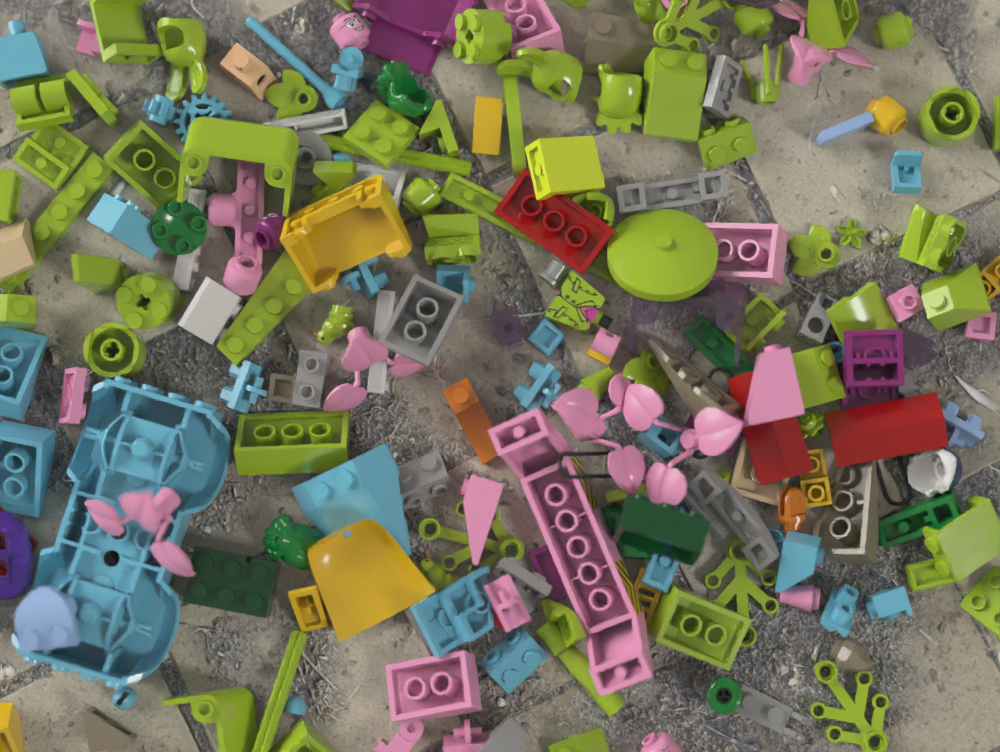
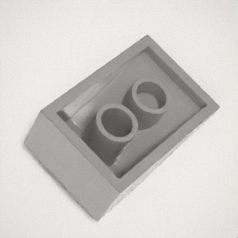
(422, 320)

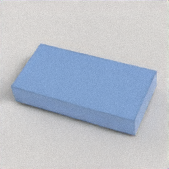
(844, 129)

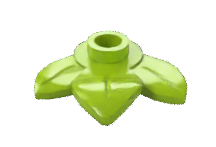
(287, 95)
(809, 251)
(647, 374)

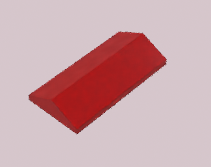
(555, 224)
(887, 429)
(774, 446)

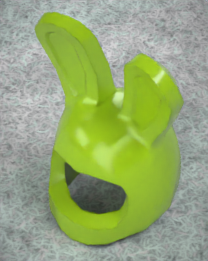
(184, 48)
(546, 71)

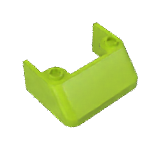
(241, 141)
(232, 711)

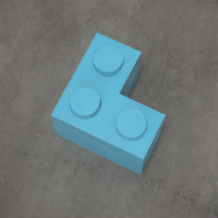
(124, 222)

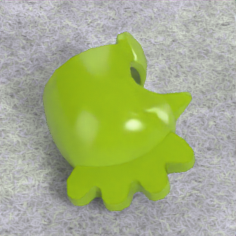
(618, 100)

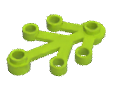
(668, 29)
(462, 537)
(741, 585)
(853, 711)

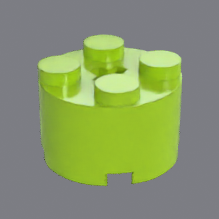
(482, 36)
(948, 102)
(133, 302)
(108, 338)

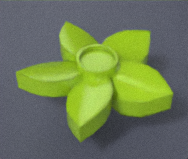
(851, 234)

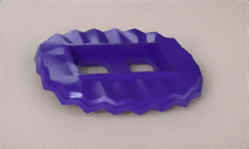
(17, 557)

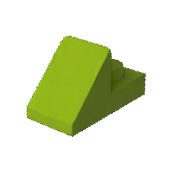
(437, 124)
(333, 177)
(587, 741)

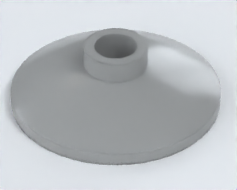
(319, 150)

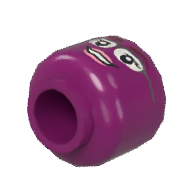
(269, 230)

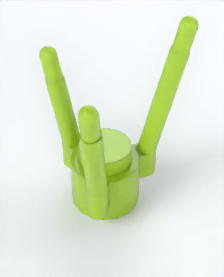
(766, 91)

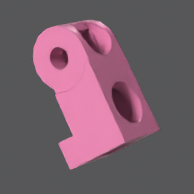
(404, 739)

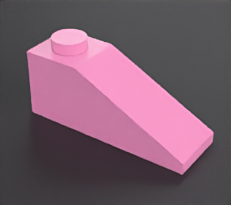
(480, 504)

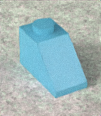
(798, 559)

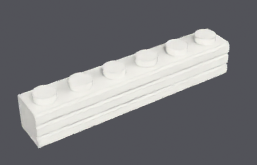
(317, 122)
(187, 264)
(378, 372)

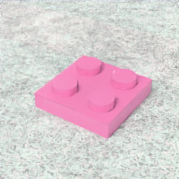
(73, 389)

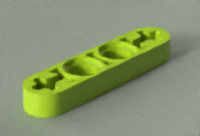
(514, 124)

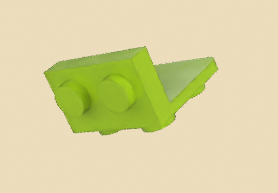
(984, 601)

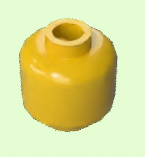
(888, 116)

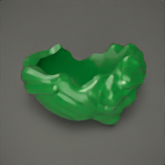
(401, 90)
(290, 541)

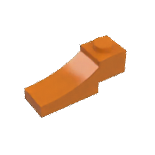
(472, 418)

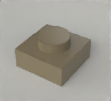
(281, 388)

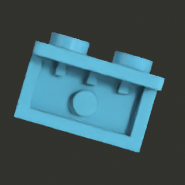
(514, 659)

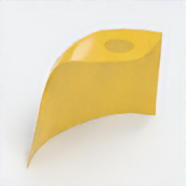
(364, 577)

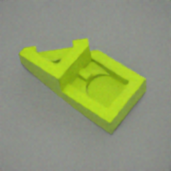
(567, 619)

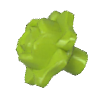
(810, 424)

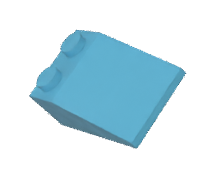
(19, 368)
(25, 467)

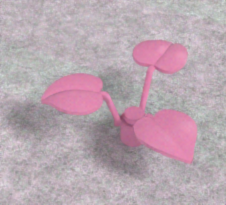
(809, 53)
(360, 354)
(579, 412)
(712, 435)
(148, 513)

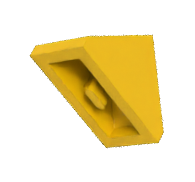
(309, 608)

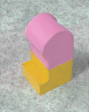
(604, 346)

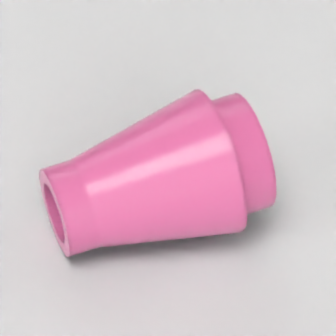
(803, 597)

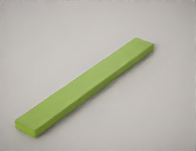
(481, 201)

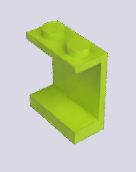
(122, 32)
(965, 541)

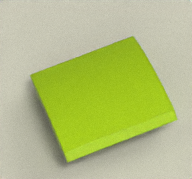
(52, 154)
(861, 312)

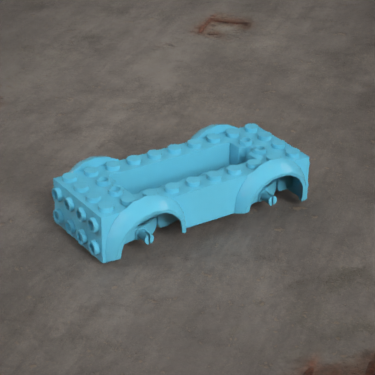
(129, 445)

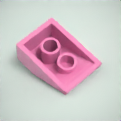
(530, 24)
(750, 252)
(433, 687)

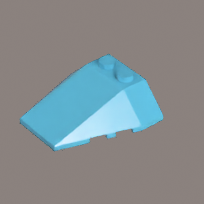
(354, 492)

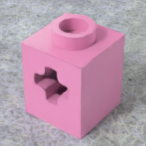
(904, 303)

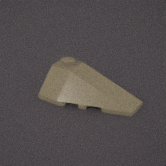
(620, 44)
(692, 384)
(851, 521)

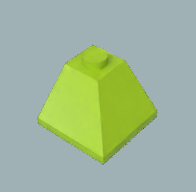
(955, 297)

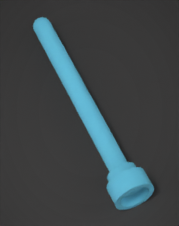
(333, 97)

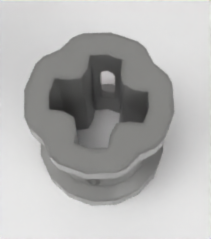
(555, 272)

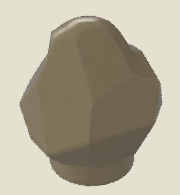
(850, 655)

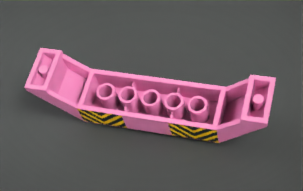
(580, 549)

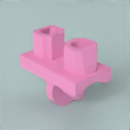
(507, 603)
(465, 739)

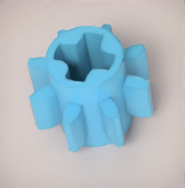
(160, 110)

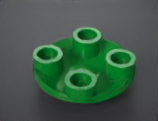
(178, 227)

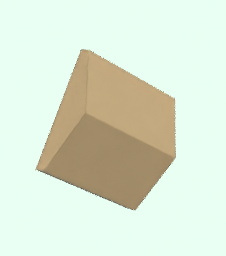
(16, 249)
(746, 482)

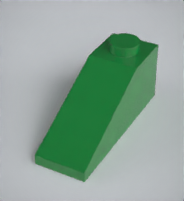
(929, 512)

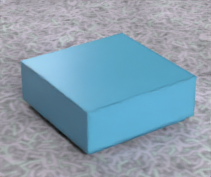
(546, 337)

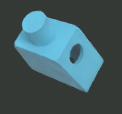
(22, 56)

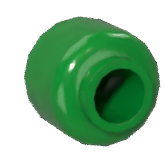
(715, 701)

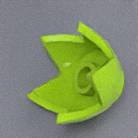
(598, 205)

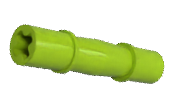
(578, 666)

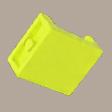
(564, 166)

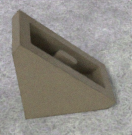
(105, 732)

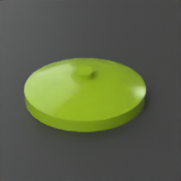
(662, 255)

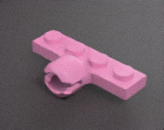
(241, 208)

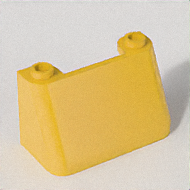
(345, 232)

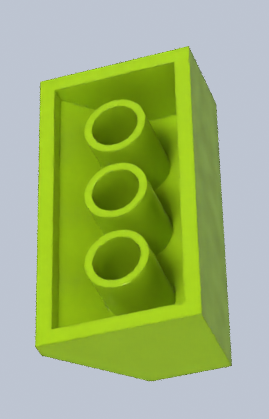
(292, 442)

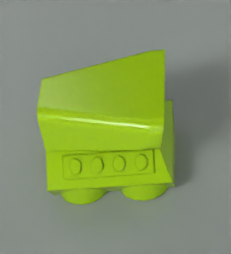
(452, 239)
(932, 239)

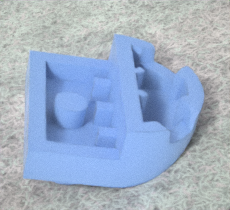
(46, 620)

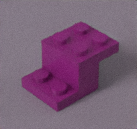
(871, 366)

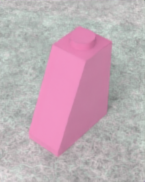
(773, 388)

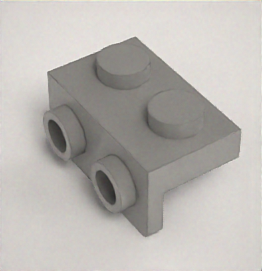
(423, 479)
(529, 585)

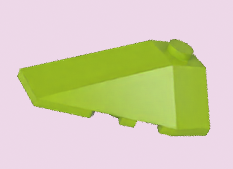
(831, 22)

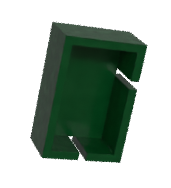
(653, 526)
(232, 583)

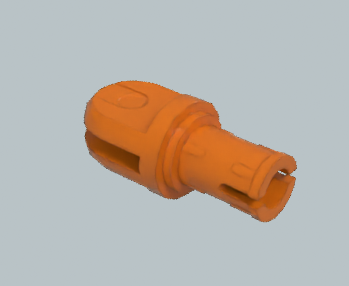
(791, 509)

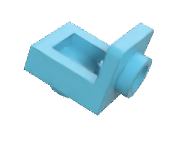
(906, 172)
(456, 279)

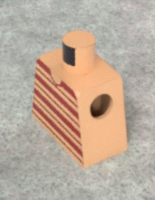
(246, 71)

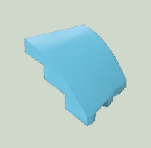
(455, 613)

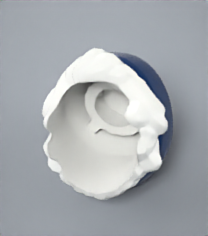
(934, 471)

